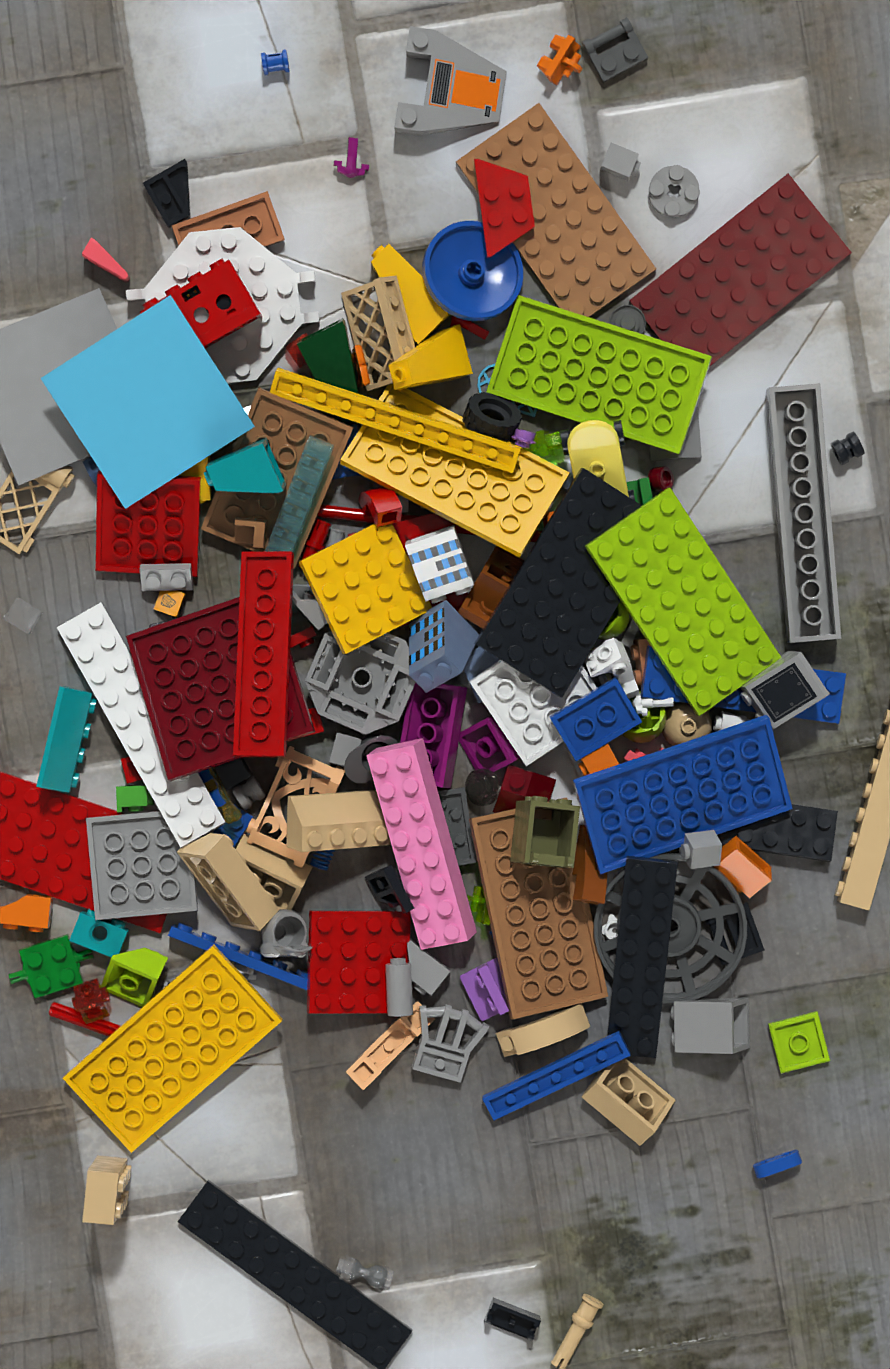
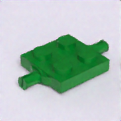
(51, 966)

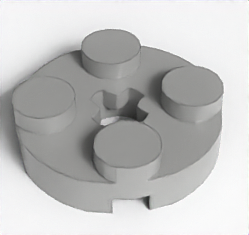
(688, 192)

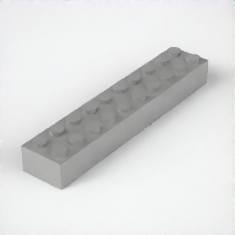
(803, 513)

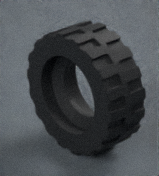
(501, 408)

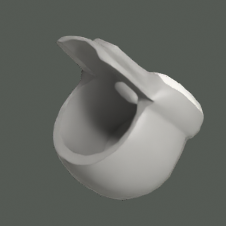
(285, 935)

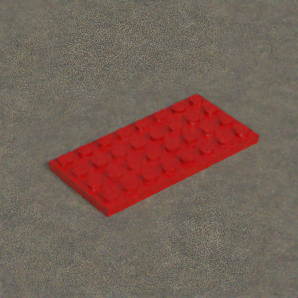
(48, 844)

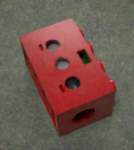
(208, 303)

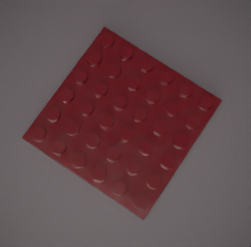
(191, 688)

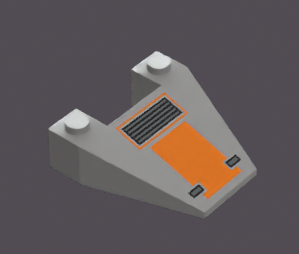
(460, 87)

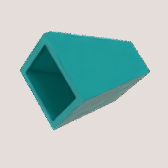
(246, 470)

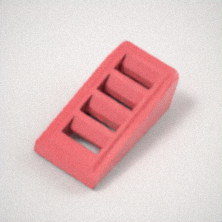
(100, 257)

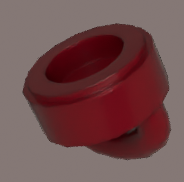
(660, 478)

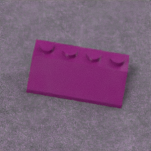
(437, 720)

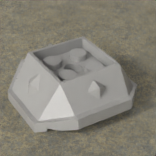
(356, 705)

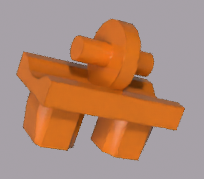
(563, 62)

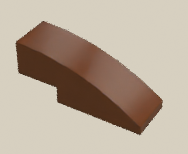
(589, 883)

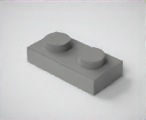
(166, 577)

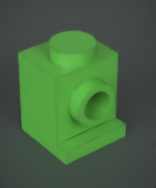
(133, 797)

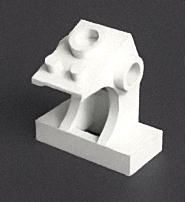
(613, 658)

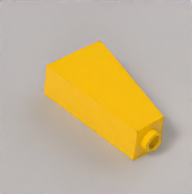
(421, 309)
(433, 361)

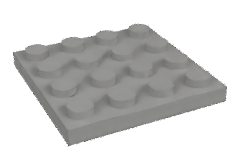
(137, 867)

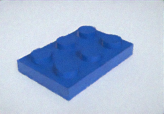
(595, 719)

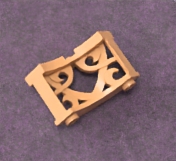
(320, 785)

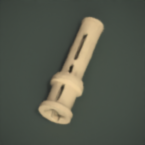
(581, 1321)

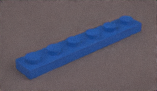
(232, 952)
(556, 1075)

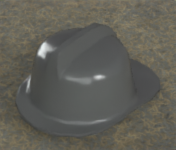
(357, 764)

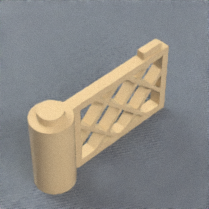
(53, 481)

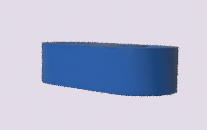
(777, 1163)

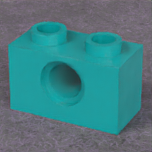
(84, 934)

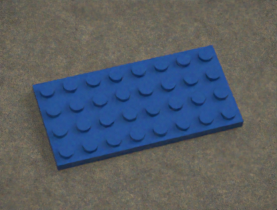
(683, 789)

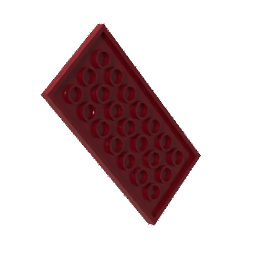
(742, 273)

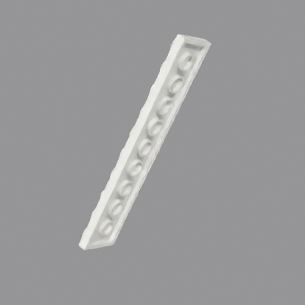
(116, 686)

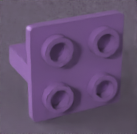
(486, 989)

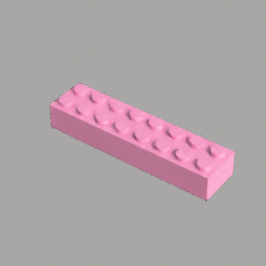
(422, 843)

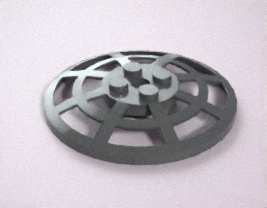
(687, 932)

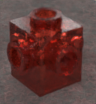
(91, 995)

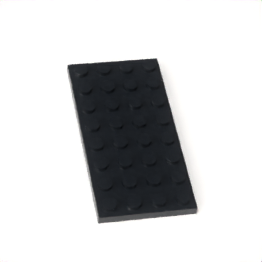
(559, 592)

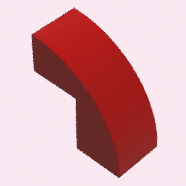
(382, 505)

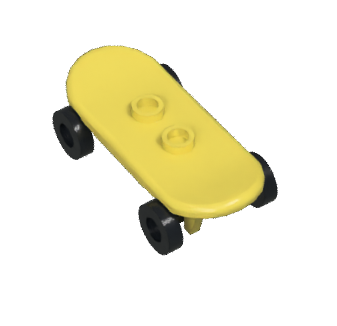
(597, 449)

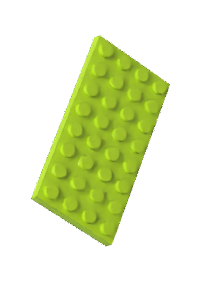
(599, 373)
(683, 601)

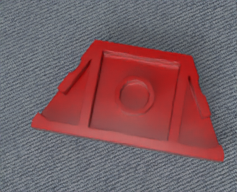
(503, 205)

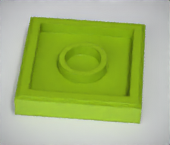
(799, 1042)

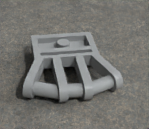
(444, 1058)

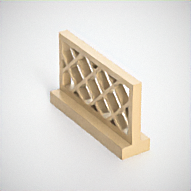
(395, 326)

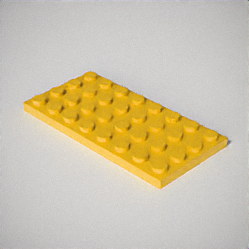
(473, 495)
(172, 1048)

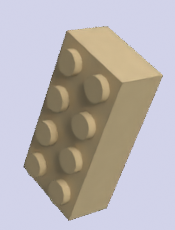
(106, 1190)

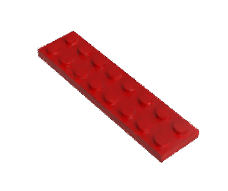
(263, 654)

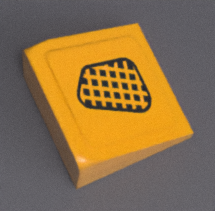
(170, 602)

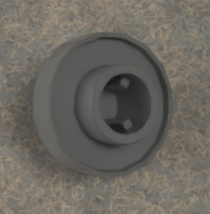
(629, 318)

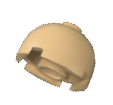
(684, 724)

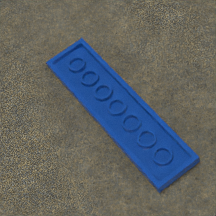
(660, 685)

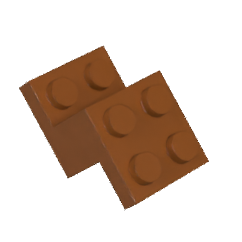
(490, 586)

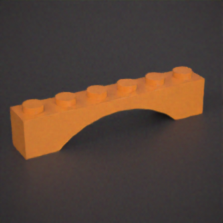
(28, 911)

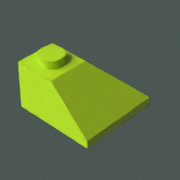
(134, 975)

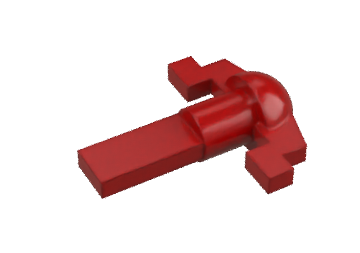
(470, 326)

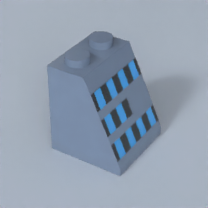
(439, 645)

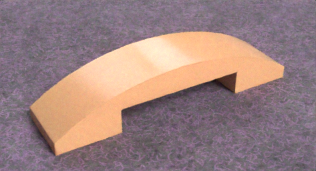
(386, 1048)

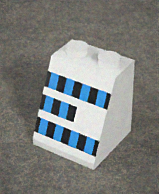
(439, 564)

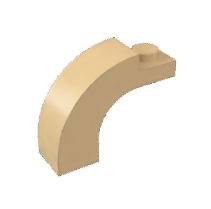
(543, 1031)

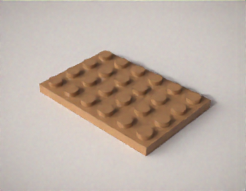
(287, 431)

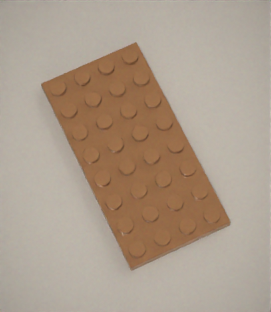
(578, 238)
(536, 926)

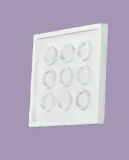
(525, 707)

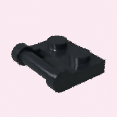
(753, 942)

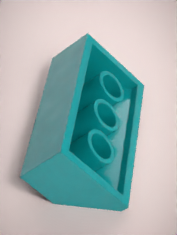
(66, 738)

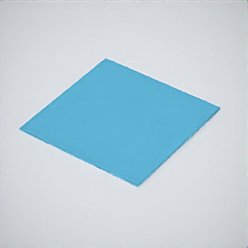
(147, 402)

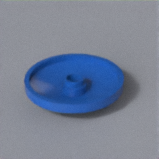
(465, 279)

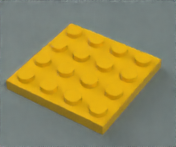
(365, 586)

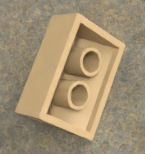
(276, 872)
(629, 1100)

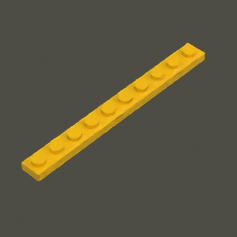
(395, 420)

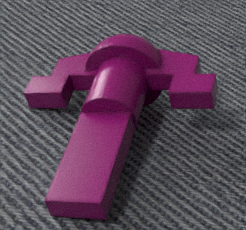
(350, 170)

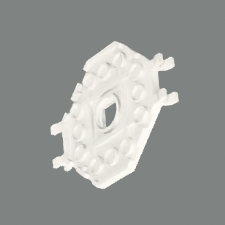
(269, 282)

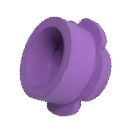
(523, 438)

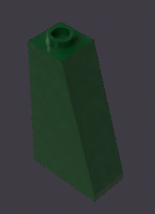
(331, 358)

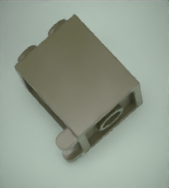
(545, 841)

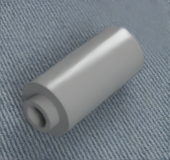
(399, 988)

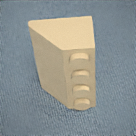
(335, 821)
(229, 881)

